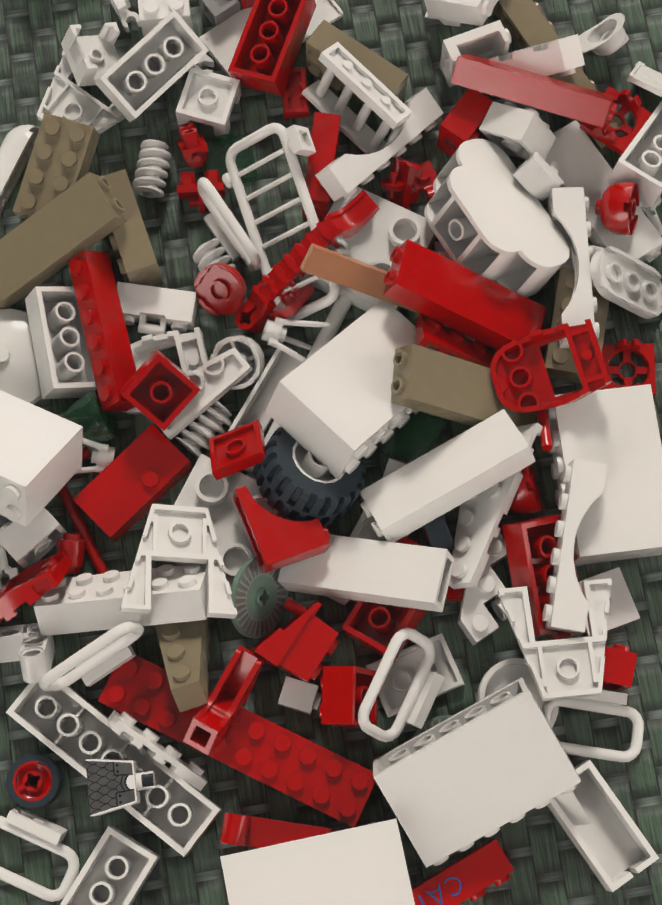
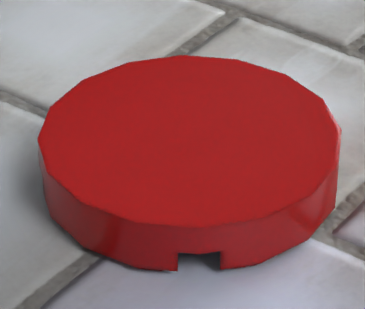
(220, 289)

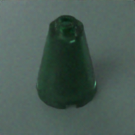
(96, 424)

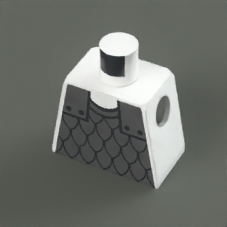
(115, 784)

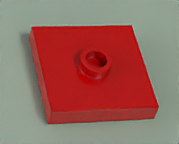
(237, 449)

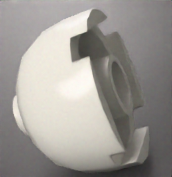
(249, 350)

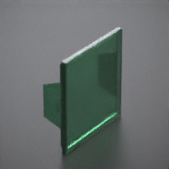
(217, 153)
(413, 438)

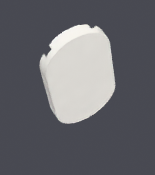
(627, 282)

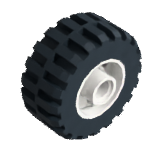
(303, 486)

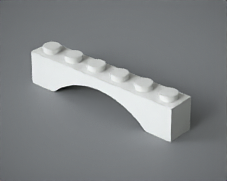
(350, 170)
(568, 211)
(567, 604)

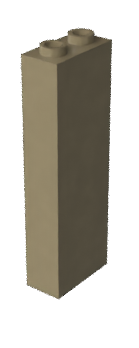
(56, 234)
(447, 387)

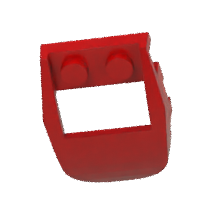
(523, 377)
(32, 583)

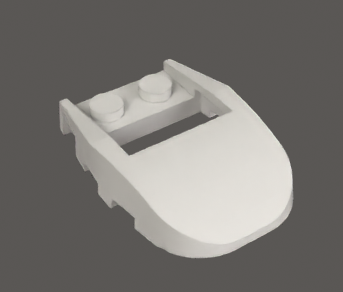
(189, 347)

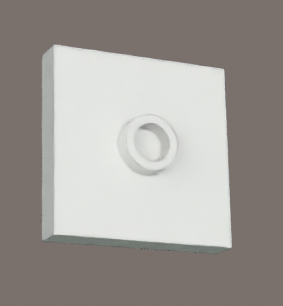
(622, 606)

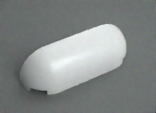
(13, 158)

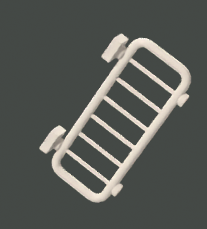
(294, 141)

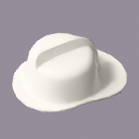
(605, 37)

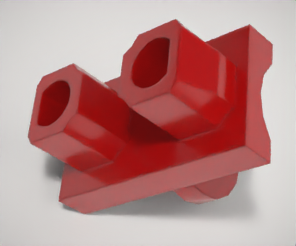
(192, 145)
(400, 183)
(188, 187)

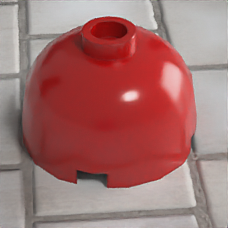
(619, 207)
(527, 498)

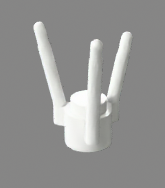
(275, 334)
(101, 455)

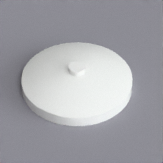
(17, 357)

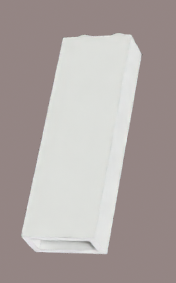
(586, 167)
(446, 477)
(374, 573)

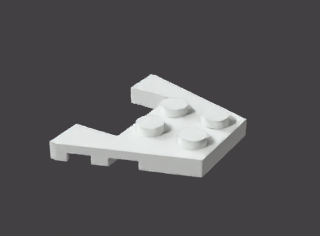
(74, 103)

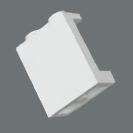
(483, 42)

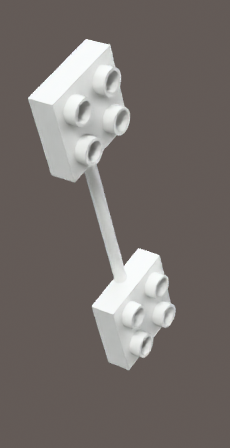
(371, 245)

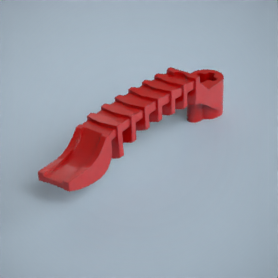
(344, 222)

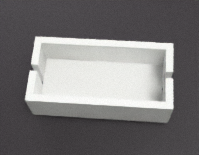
(612, 838)

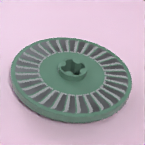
(257, 600)

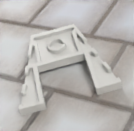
(179, 536)
(563, 665)

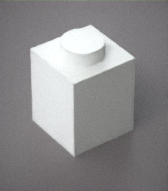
(299, 695)

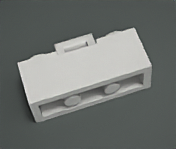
(159, 305)

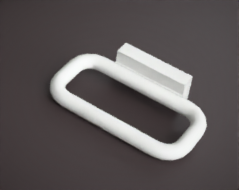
(226, 227)
(95, 659)
(419, 696)
(606, 703)
(48, 836)

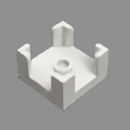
(90, 55)
(208, 99)

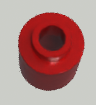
(73, 548)

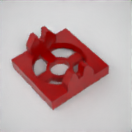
(607, 134)
(646, 351)

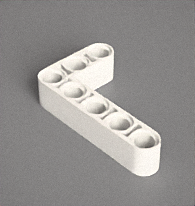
(30, 648)

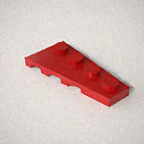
(451, 341)

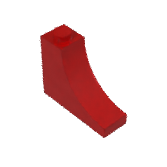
(278, 540)

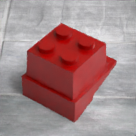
(299, 643)

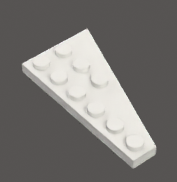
(480, 520)

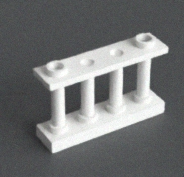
(367, 88)

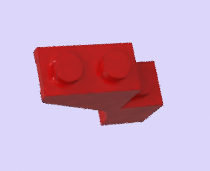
(226, 700)

